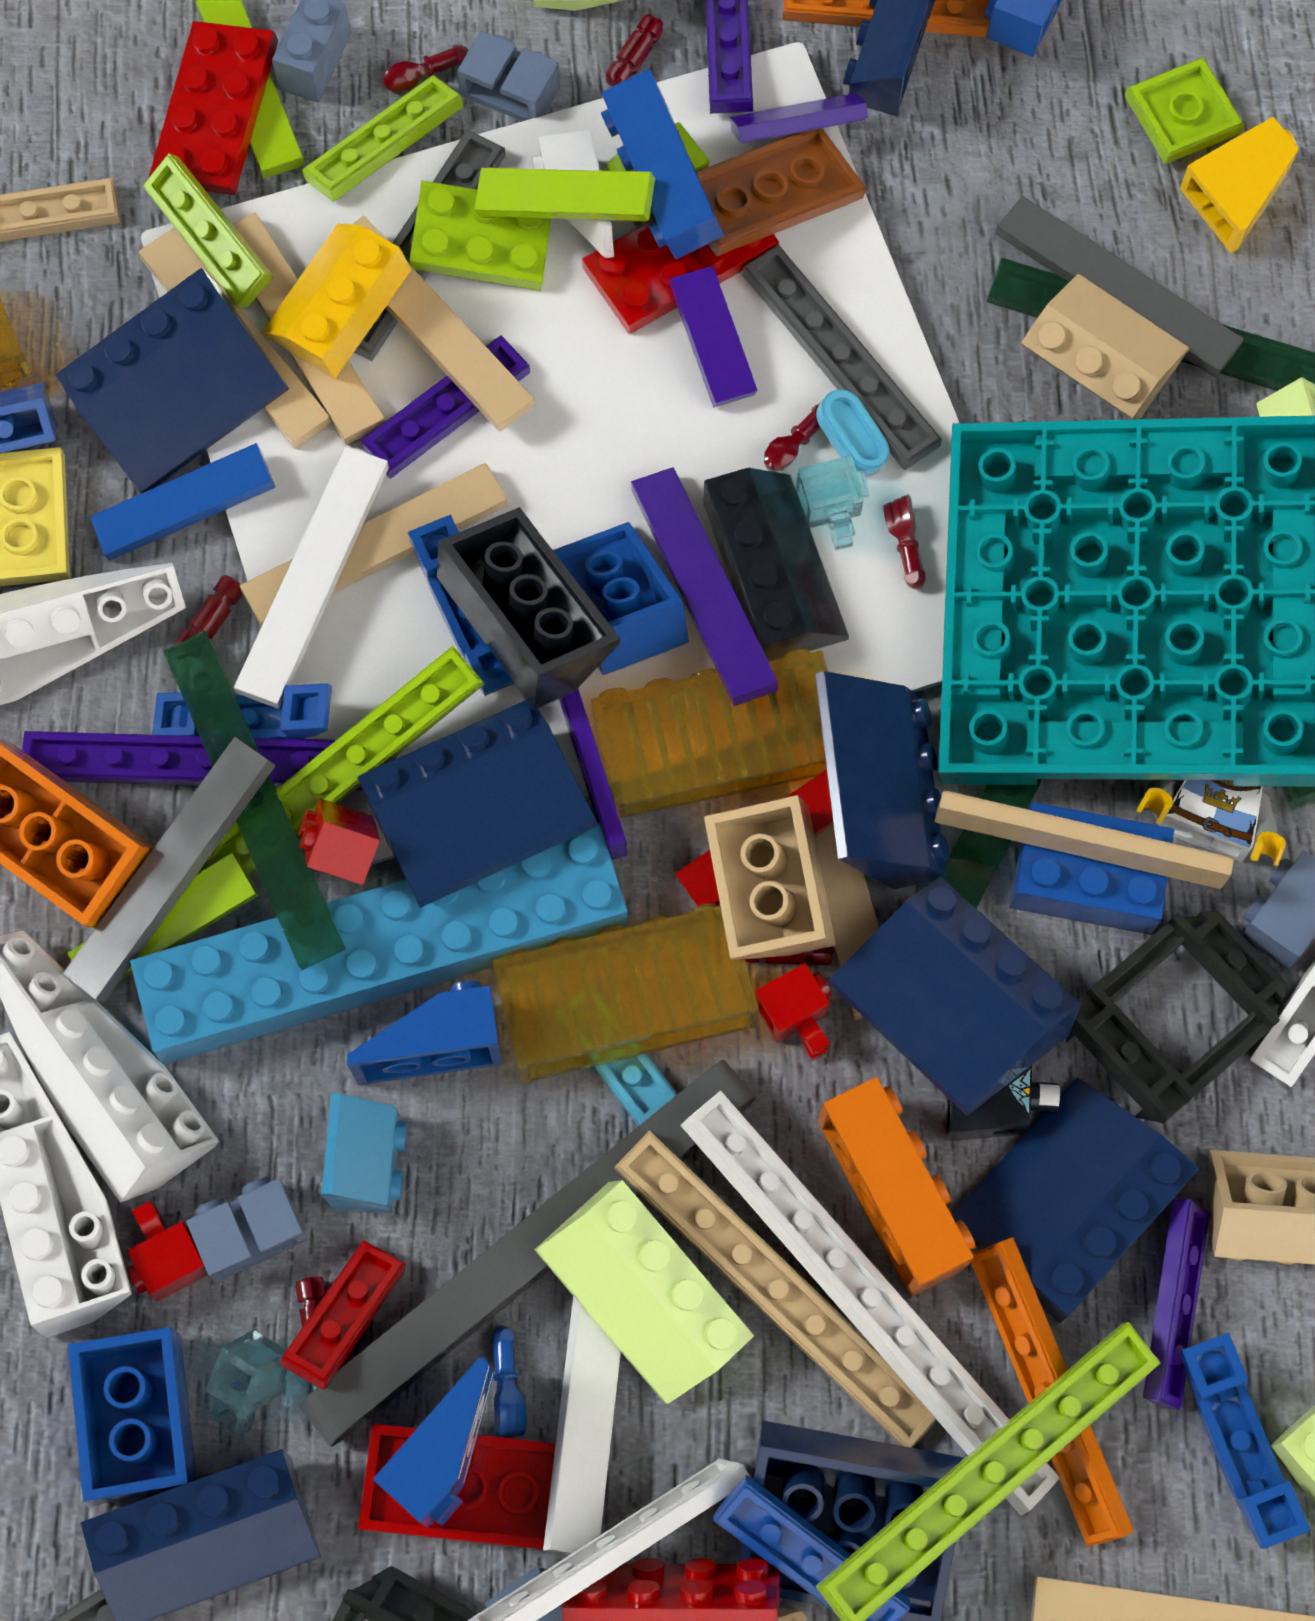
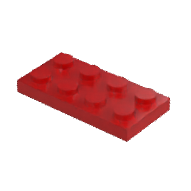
(217, 102)
(640, 273)
(501, 1497)
(680, 1592)

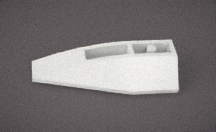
(76, 619)
(99, 1076)
(53, 1209)

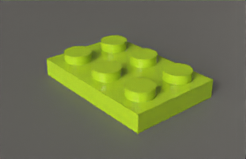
(462, 244)

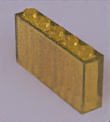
(692, 745)
(623, 993)

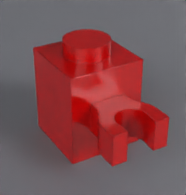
(794, 1005)
(166, 1258)

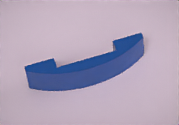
(468, 641)
(301, 714)
(1241, 1442)

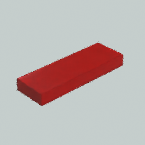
(343, 1315)

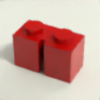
(338, 840)

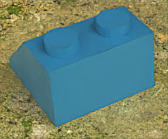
(363, 1155)

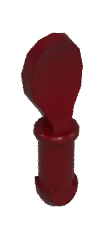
(407, 74)
(785, 449)

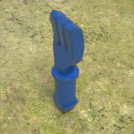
(508, 1401)

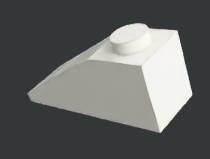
(576, 152)
(1291, 1041)

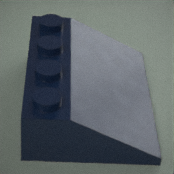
(172, 381)
(882, 779)
(476, 802)
(956, 996)
(1076, 1194)
(850, 1494)

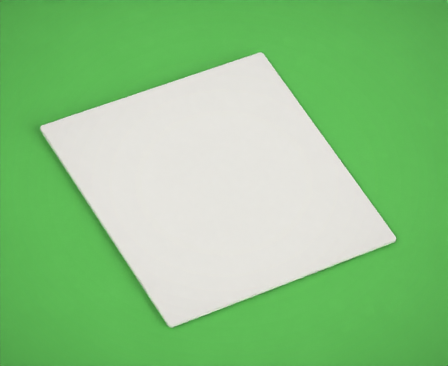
(603, 417)

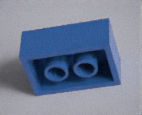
(1088, 888)
(131, 1415)

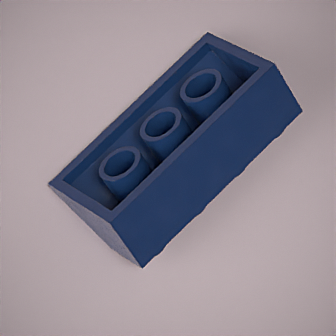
(887, 52)
(201, 1539)

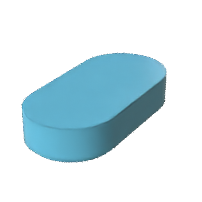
(852, 431)

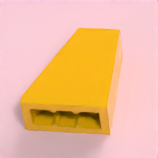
(1239, 180)

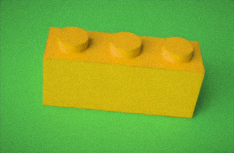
(338, 297)

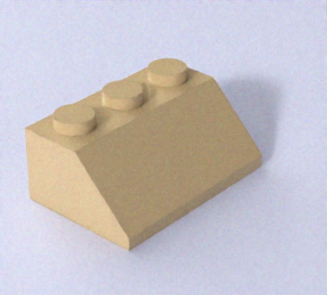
(1105, 347)
(769, 879)
(1262, 1206)

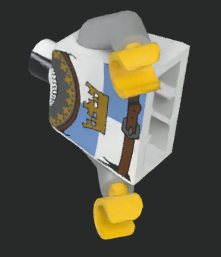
(1217, 816)

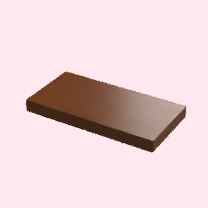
(778, 187)

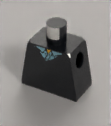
(1005, 1112)

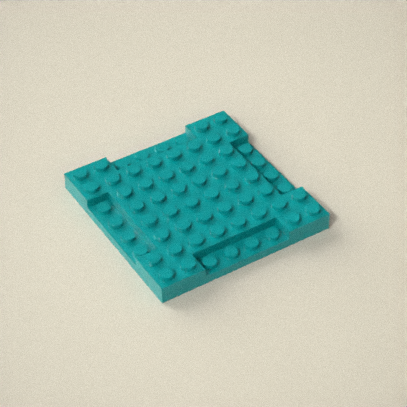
(1130, 602)

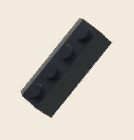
(773, 561)
(525, 606)

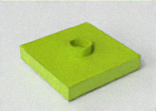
(1184, 110)

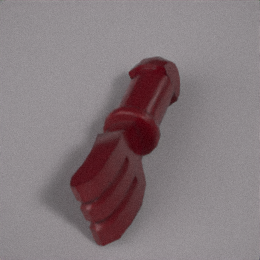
(902, 525)

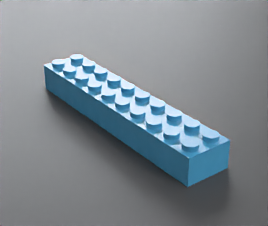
(252, 986)

